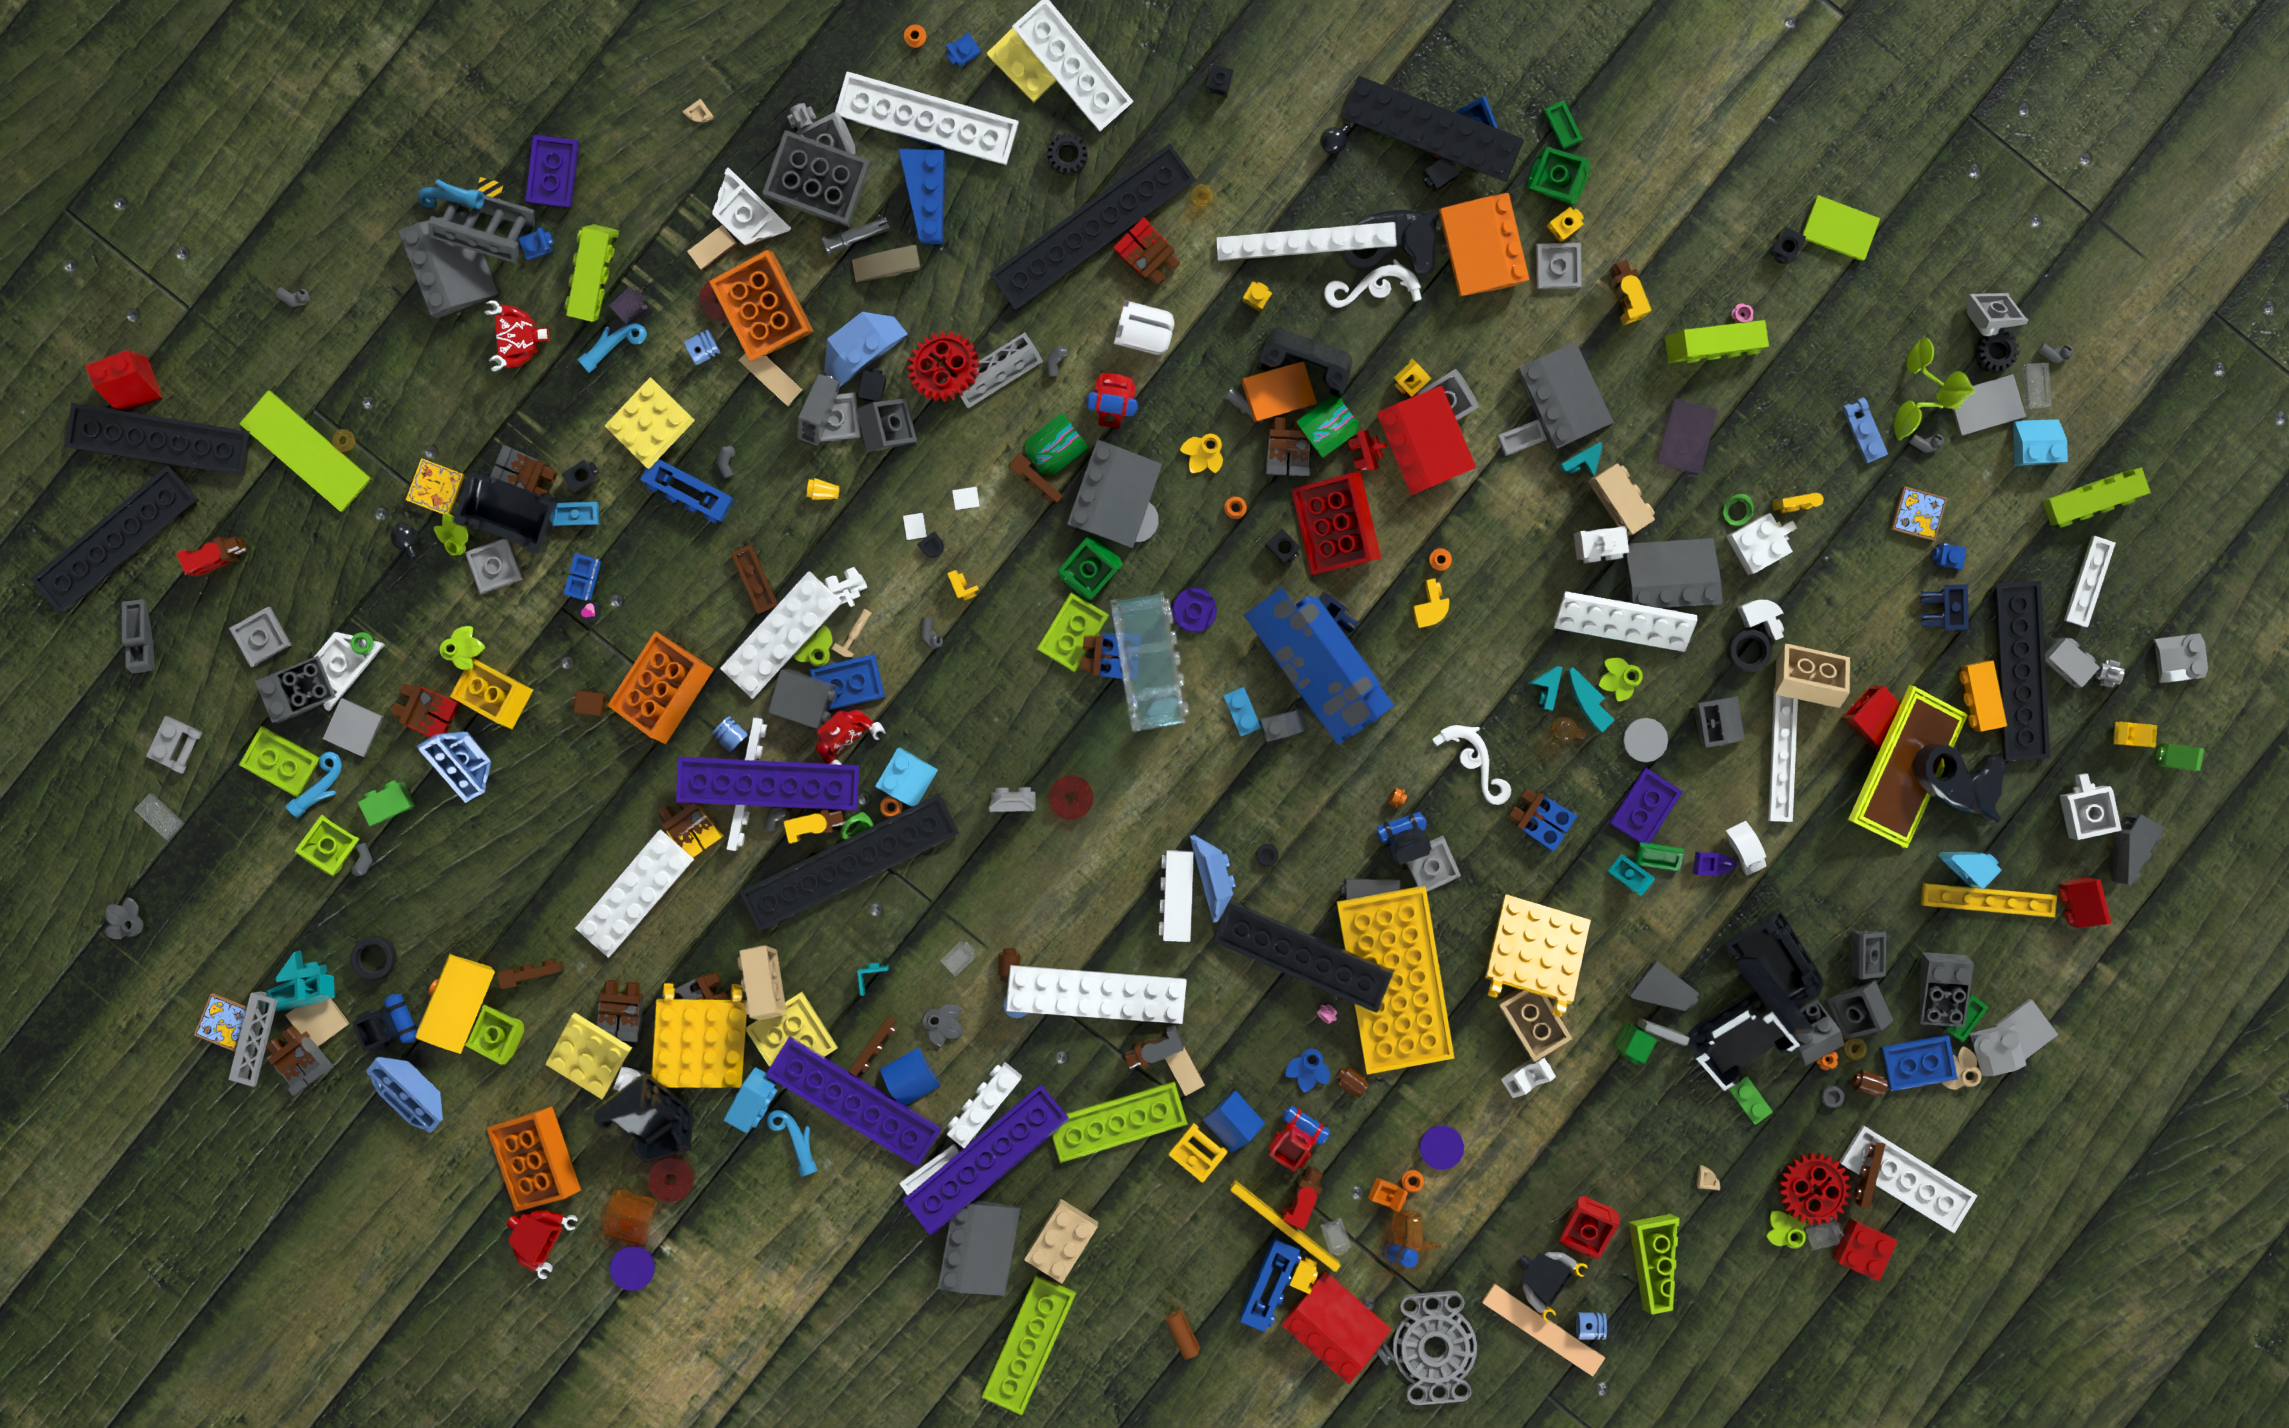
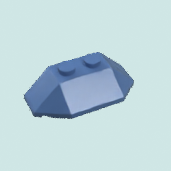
(860, 345)
(459, 762)
(1214, 875)
(407, 1092)

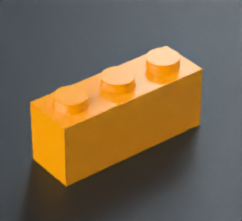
(1983, 696)

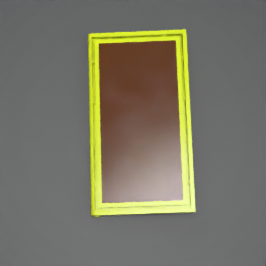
(1892, 796)

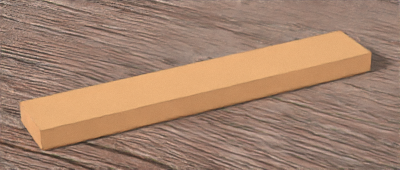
(1545, 1332)

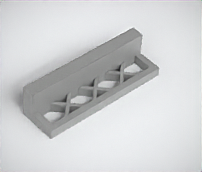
(1001, 372)
(249, 1038)

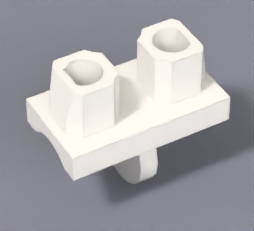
(848, 589)

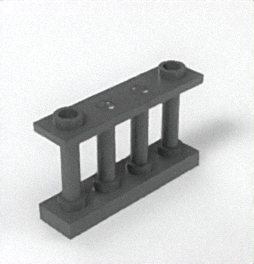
(485, 241)

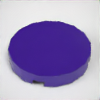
(1194, 610)
(1441, 1147)
(632, 1268)

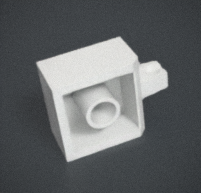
(1761, 542)
(1601, 543)
(2089, 810)

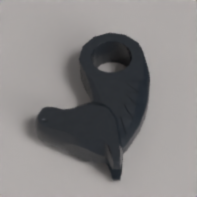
(1414, 235)
(1956, 787)

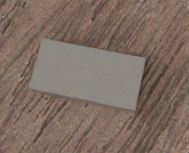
(1522, 437)

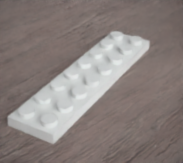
(926, 118)
(1095, 994)

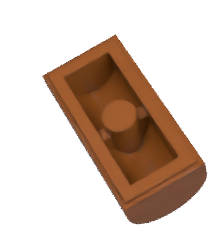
(1182, 1334)

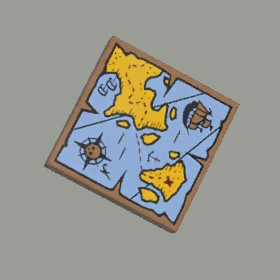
(1918, 513)
(221, 1022)

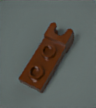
(1021, 467)
(513, 977)

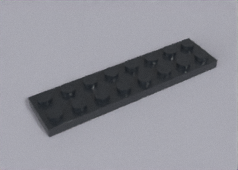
(1432, 128)
(158, 439)
(114, 539)
(2022, 670)
(1303, 956)

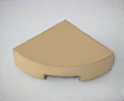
(698, 112)
(1707, 1179)

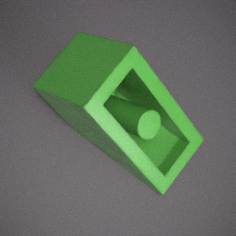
(2179, 756)

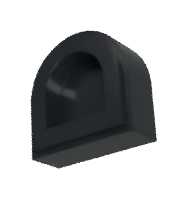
(932, 545)

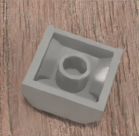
(830, 131)
(1993, 312)
(1457, 392)
(2181, 658)
(1013, 801)
(1998, 1050)

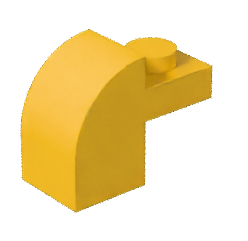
(1435, 610)
(2135, 734)

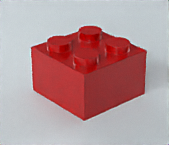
(1864, 1249)

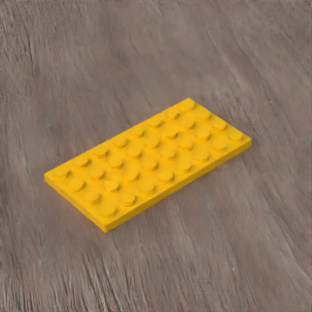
(1412, 1019)

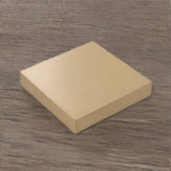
(319, 1020)

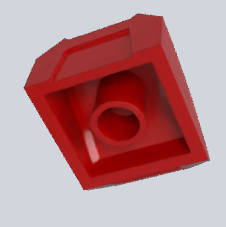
(1589, 1227)

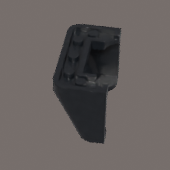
(1335, 361)
(507, 511)
(1782, 955)
(1738, 1037)
(652, 1116)

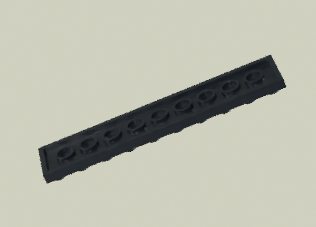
(1092, 227)
(849, 862)

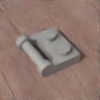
(168, 740)

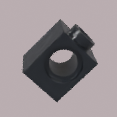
(1219, 80)
(1440, 174)
(1791, 237)
(872, 385)
(572, 480)
(1279, 537)

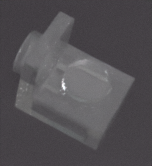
(1825, 1235)

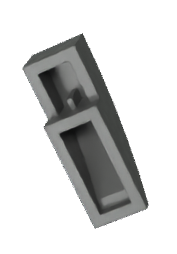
(137, 636)

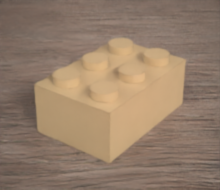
(1622, 499)
(1812, 675)
(762, 983)
(1533, 1022)
(1061, 1241)

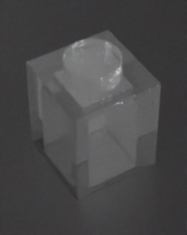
(958, 957)
(1336, 1237)

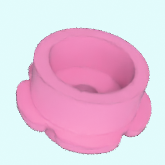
(1742, 308)
(1327, 1013)

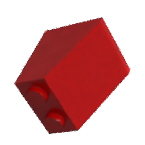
(125, 380)
(1873, 715)

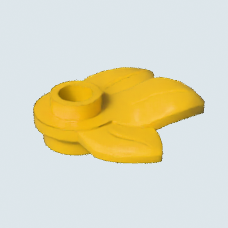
(1201, 456)

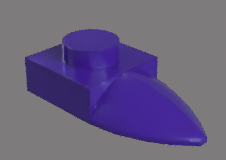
(1712, 863)

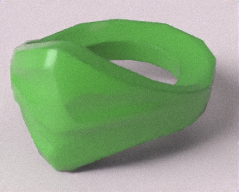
(1749, 509)
(865, 823)

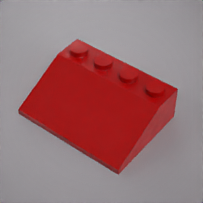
(1426, 440)
(1336, 523)
(1336, 1327)

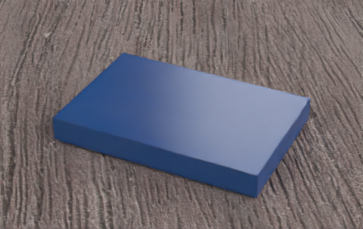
(856, 680)
(1919, 1063)

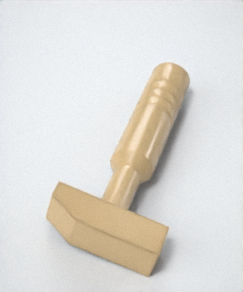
(853, 634)

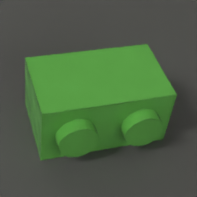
(386, 803)

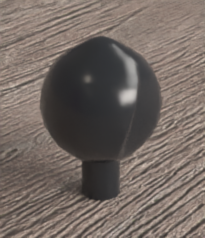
(1334, 139)
(405, 538)

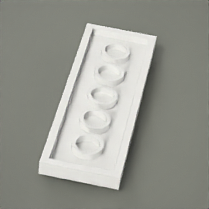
(1072, 64)
(1625, 621)
(781, 635)
(634, 893)
(1912, 1181)

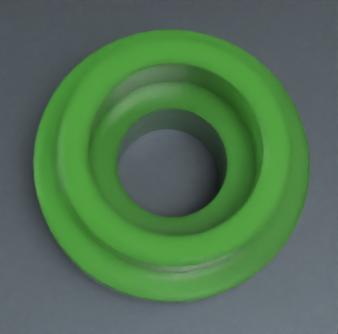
(355, 643)

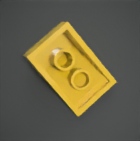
(492, 694)

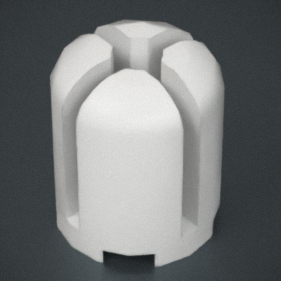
(1144, 328)

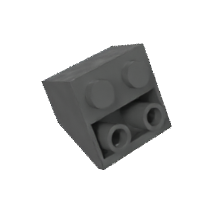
(1718, 721)
(1822, 1039)

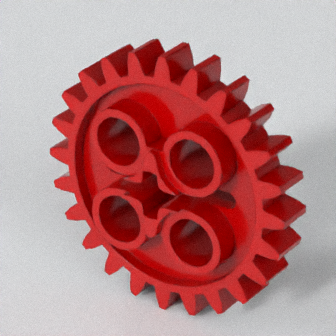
(929, 380)
(1825, 1205)

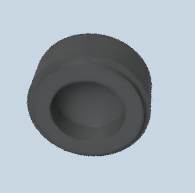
(1832, 1096)

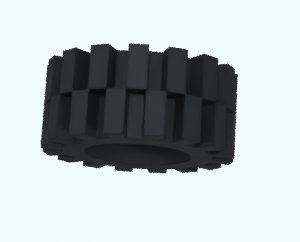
(1074, 142)
(2009, 355)

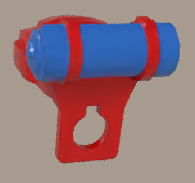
(1114, 396)
(1296, 1140)

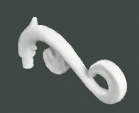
(1369, 281)
(1482, 759)

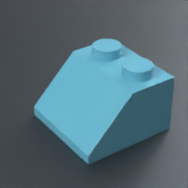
(2039, 442)
(906, 777)
(1973, 868)

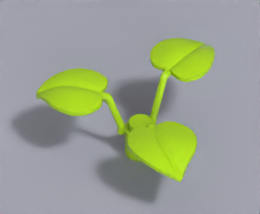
(1951, 394)

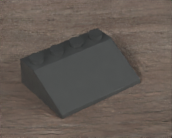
(816, 179)
(446, 272)
(1564, 396)
(1114, 494)
(1673, 573)
(979, 1249)

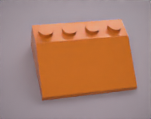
(1484, 245)
(761, 305)
(660, 687)
(534, 1159)

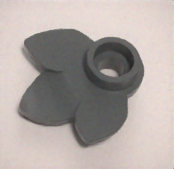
(120, 920)
(946, 1023)

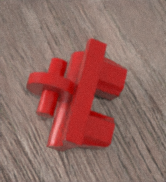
(1363, 441)

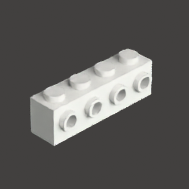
(1178, 895)
(984, 1105)

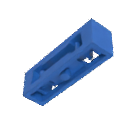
(719, 507)
(1255, 1317)

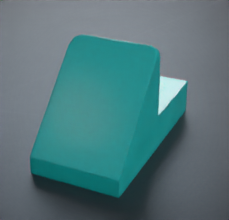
(1588, 458)
(1550, 680)
(1631, 875)
(295, 969)

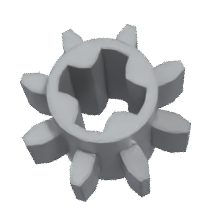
(801, 116)
(2110, 673)

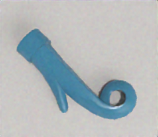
(429, 196)
(607, 343)
(318, 791)
(799, 1141)

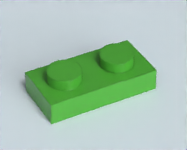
(1750, 1100)

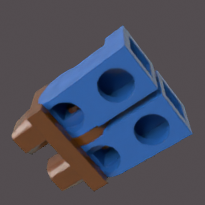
(1106, 657)
(1538, 812)

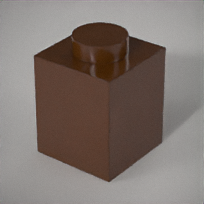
(589, 703)

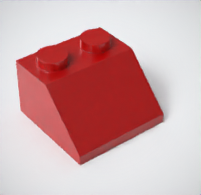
(2084, 902)

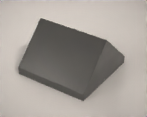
(1868, 954)

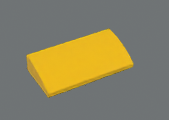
(455, 1003)

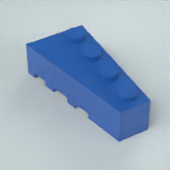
(926, 188)

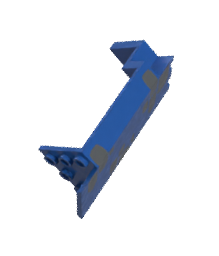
(1320, 663)

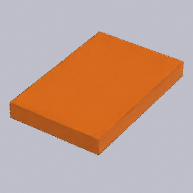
(1278, 391)

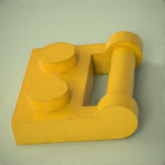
(1792, 504)
(1192, 1158)

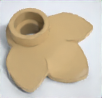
(1964, 1063)

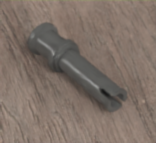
(845, 238)

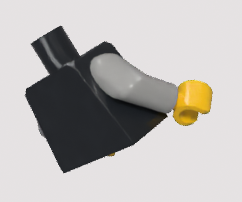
(1546, 1278)

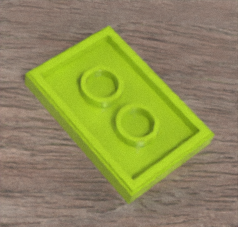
(1840, 228)
(1066, 634)
(279, 761)

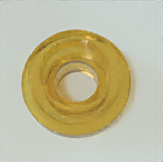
(1202, 189)
(350, 440)
(1860, 1053)

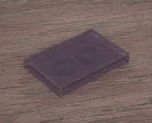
(1687, 436)

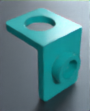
(871, 967)

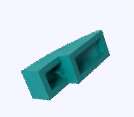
(1588, 700)
(303, 992)

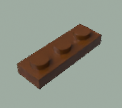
(754, 579)
(874, 1046)
(1869, 1173)

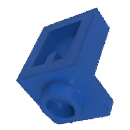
(962, 50)
(537, 243)
(1949, 556)

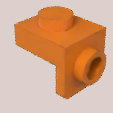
(1388, 1194)

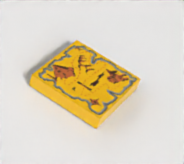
(435, 487)

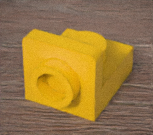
(958, 582)

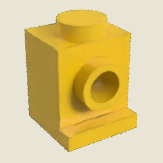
(1560, 229)
(1257, 296)
(1418, 380)
(1304, 1274)

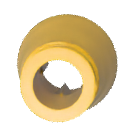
(821, 490)

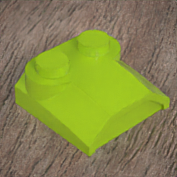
(326, 846)
(496, 1035)

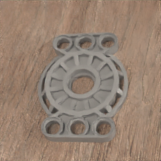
(1430, 1370)

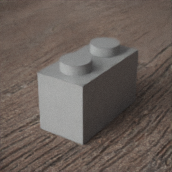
(2071, 662)

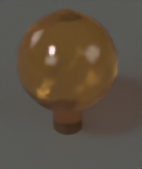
(1566, 730)

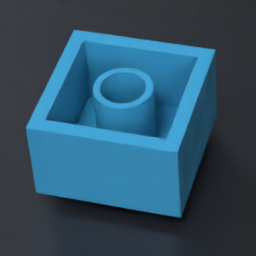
(751, 1101)

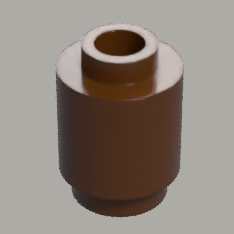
(1005, 959)
(1351, 1081)
(1869, 1083)

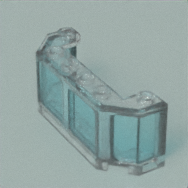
(1149, 661)

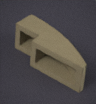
(886, 263)

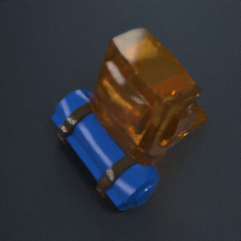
(1407, 1239)

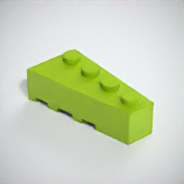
(590, 272)
(1716, 341)
(2096, 496)
(1654, 1254)

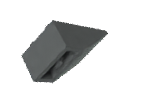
(295, 690)
(2133, 846)
(1944, 988)

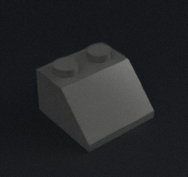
(886, 424)
(1860, 1010)

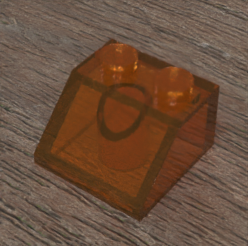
(629, 1217)

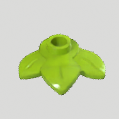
(452, 535)
(817, 642)
(465, 648)
(1617, 679)
(1783, 1227)

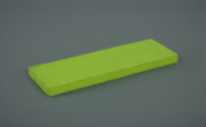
(305, 451)
(1119, 1122)
(1028, 1344)

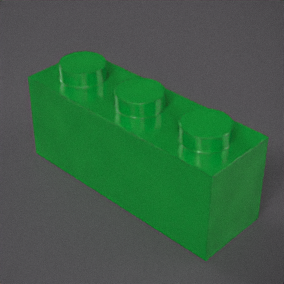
(1634, 1043)

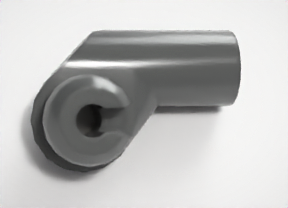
(294, 299)
(2056, 355)
(1054, 358)
(1927, 445)
(722, 461)
(928, 635)
(776, 814)
(363, 862)

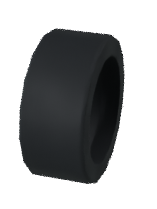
(1766, 650)
(373, 940)

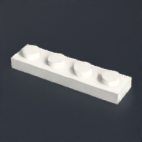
(2089, 581)

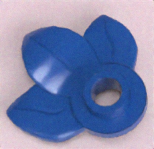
(1306, 1072)

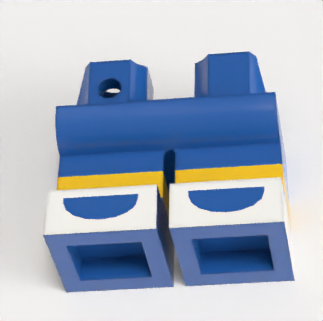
(584, 577)

